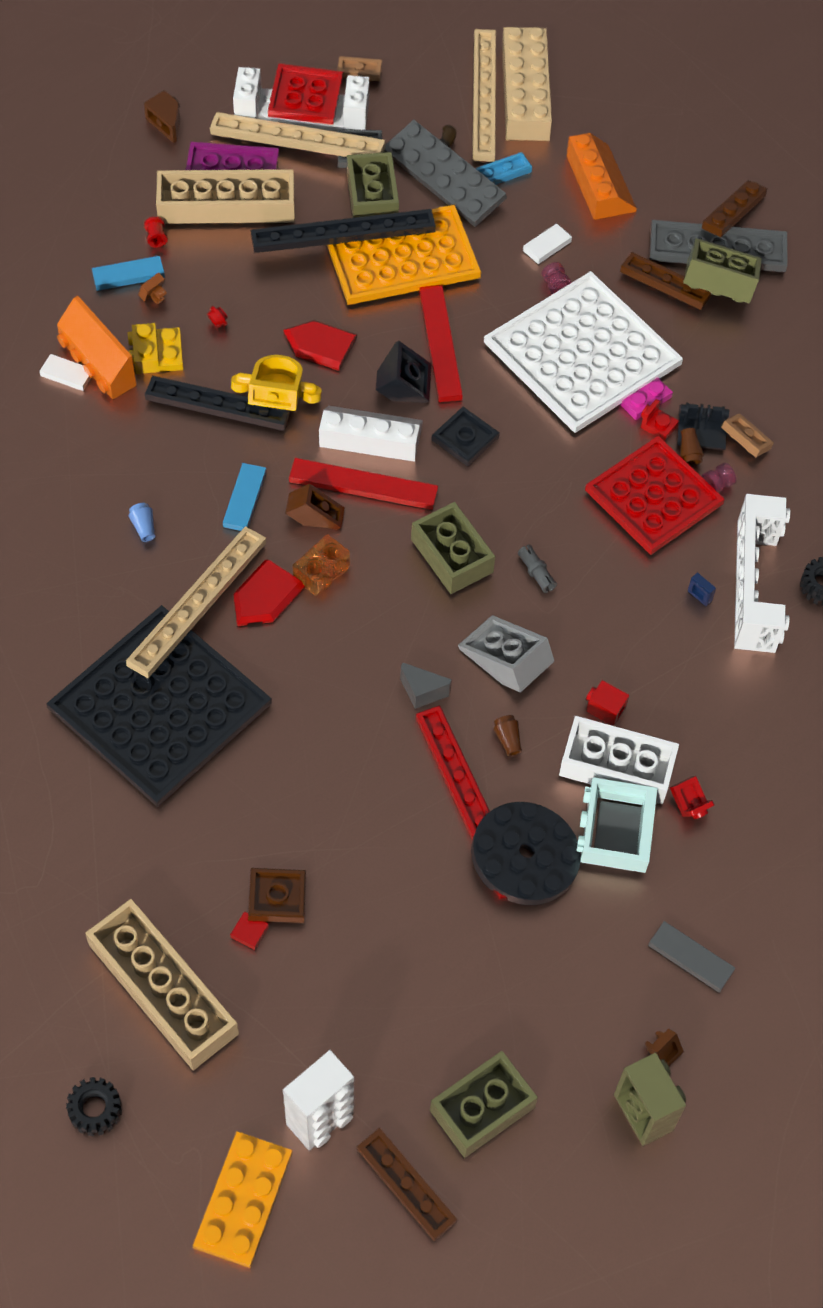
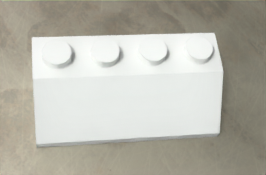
(370, 433)

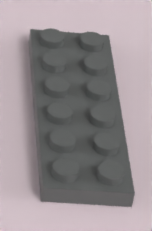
(445, 173)
(674, 242)

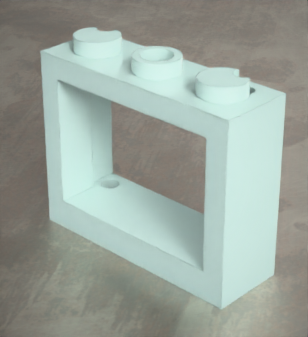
(621, 792)

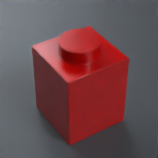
(607, 702)

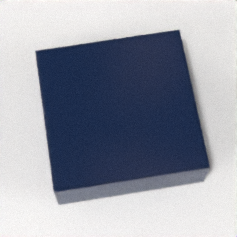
(701, 589)

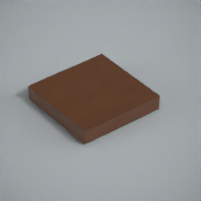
(277, 895)

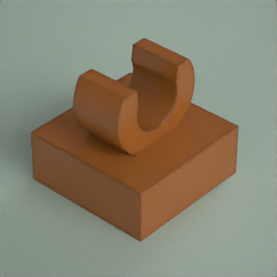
(153, 289)
(666, 1046)

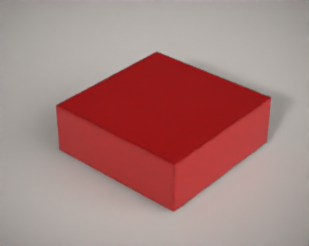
(249, 932)

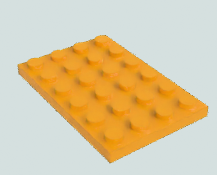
(405, 263)

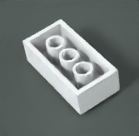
(618, 755)
(319, 1101)

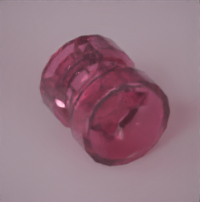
(555, 277)
(721, 477)

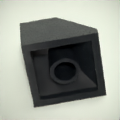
(404, 375)

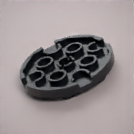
(518, 877)

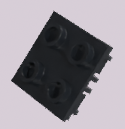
(706, 423)

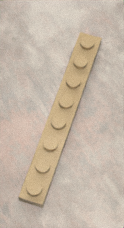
(484, 95)
(294, 136)
(195, 602)

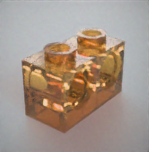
(317, 561)

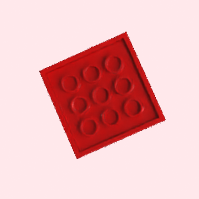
(654, 495)

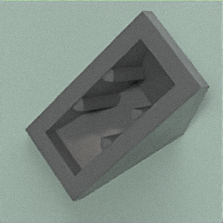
(424, 686)

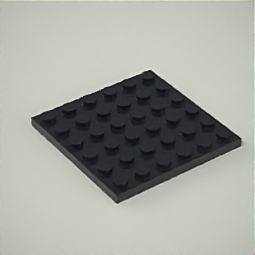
(160, 725)

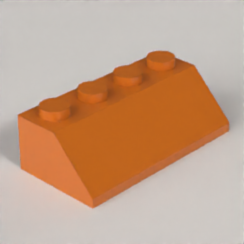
(599, 177)
(96, 349)

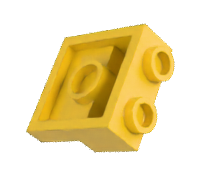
(155, 348)

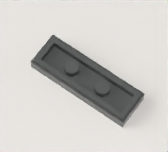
(691, 956)

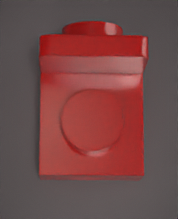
(658, 422)

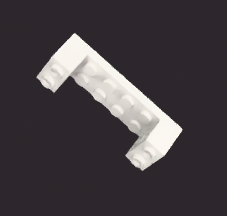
(253, 102)
(758, 624)

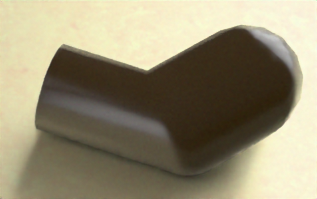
(448, 135)

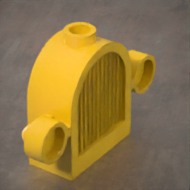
(276, 384)

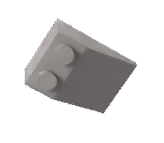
(508, 652)

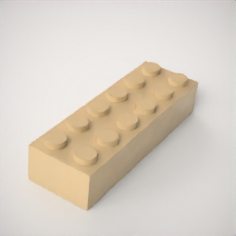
(526, 84)
(225, 196)
(162, 984)

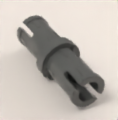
(537, 568)

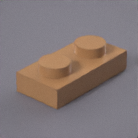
(360, 67)
(747, 435)

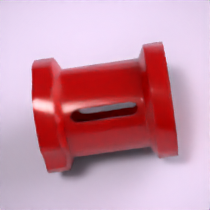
(156, 235)

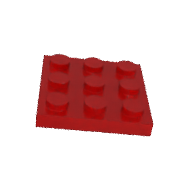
(305, 94)

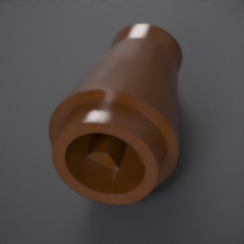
(690, 447)
(508, 733)

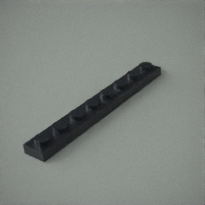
(342, 231)

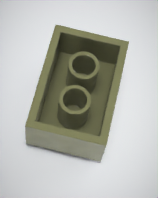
(372, 184)
(722, 271)
(452, 547)
(650, 1098)
(483, 1104)

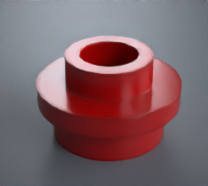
(217, 316)

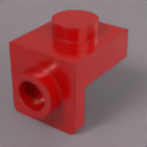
(691, 798)

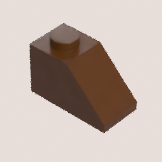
(164, 114)
(314, 508)

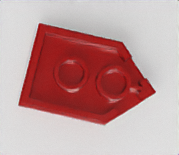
(320, 343)
(265, 594)

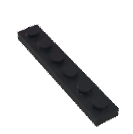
(214, 403)

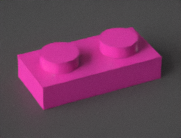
(646, 395)

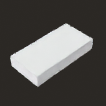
(547, 243)
(65, 372)

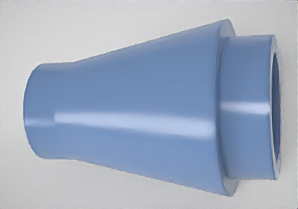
(142, 519)

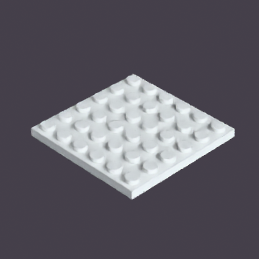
(582, 351)

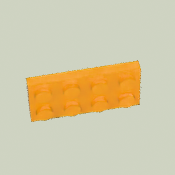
(243, 1199)

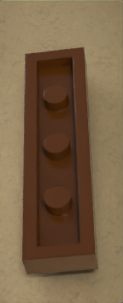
(734, 208)
(663, 280)
(407, 1184)

